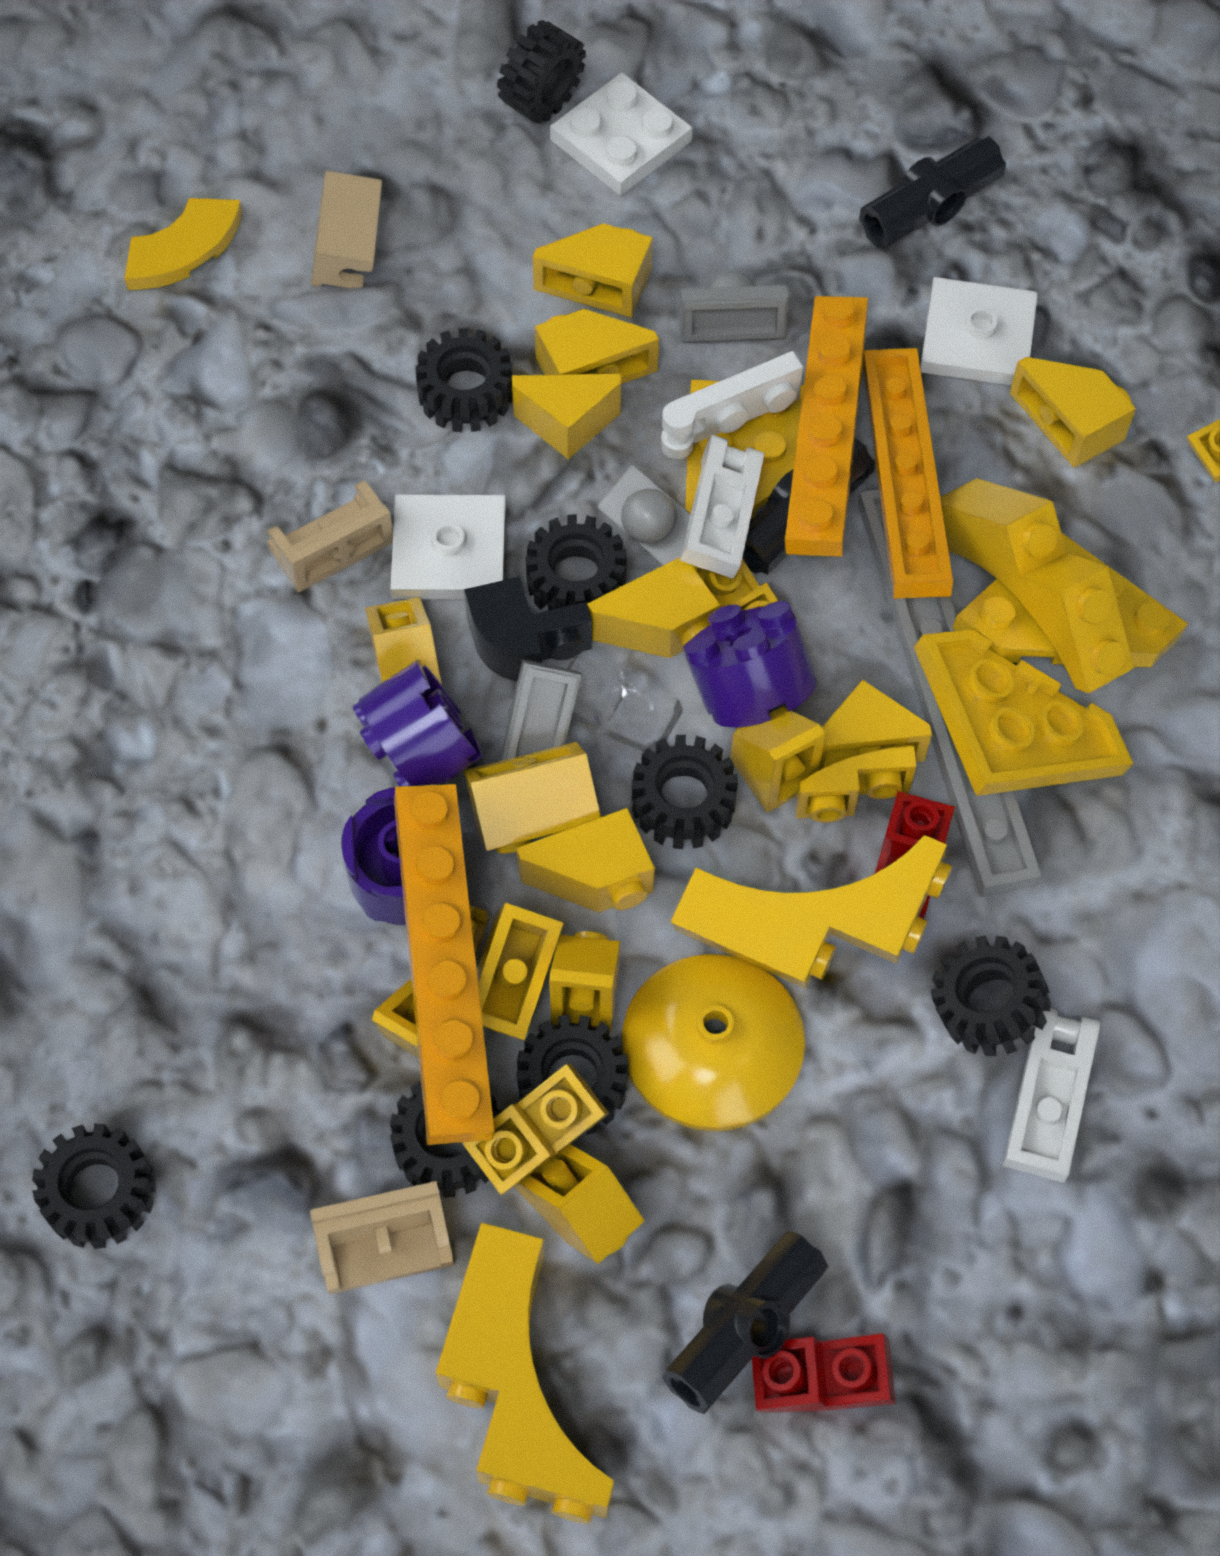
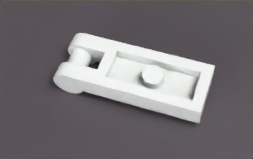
(730, 404)
(722, 507)
(1052, 1097)

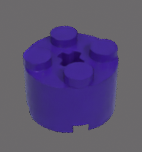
(750, 663)
(417, 728)
(373, 859)

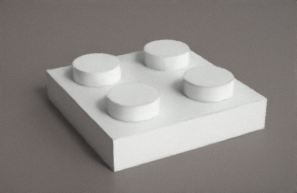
(621, 133)

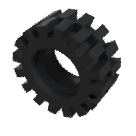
(541, 71)
(461, 355)
(568, 542)
(684, 761)
(981, 966)
(578, 1040)
(74, 1155)
(418, 1161)

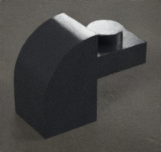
(508, 632)

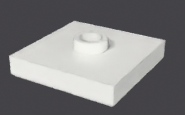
(977, 330)
(446, 544)

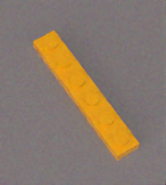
(827, 427)
(906, 475)
(443, 966)

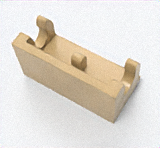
(346, 229)
(333, 539)
(381, 1237)

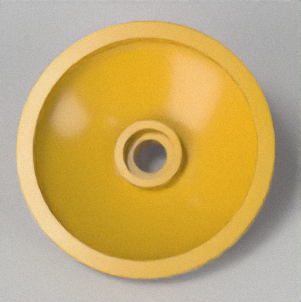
(705, 1076)

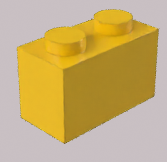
(531, 796)

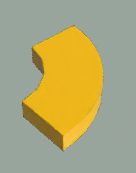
(187, 243)

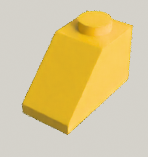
(596, 268)
(595, 345)
(1073, 406)
(654, 611)
(401, 636)
(777, 755)
(591, 864)
(515, 968)
(584, 978)
(582, 1203)

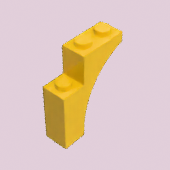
(1067, 595)
(791, 930)
(492, 1361)

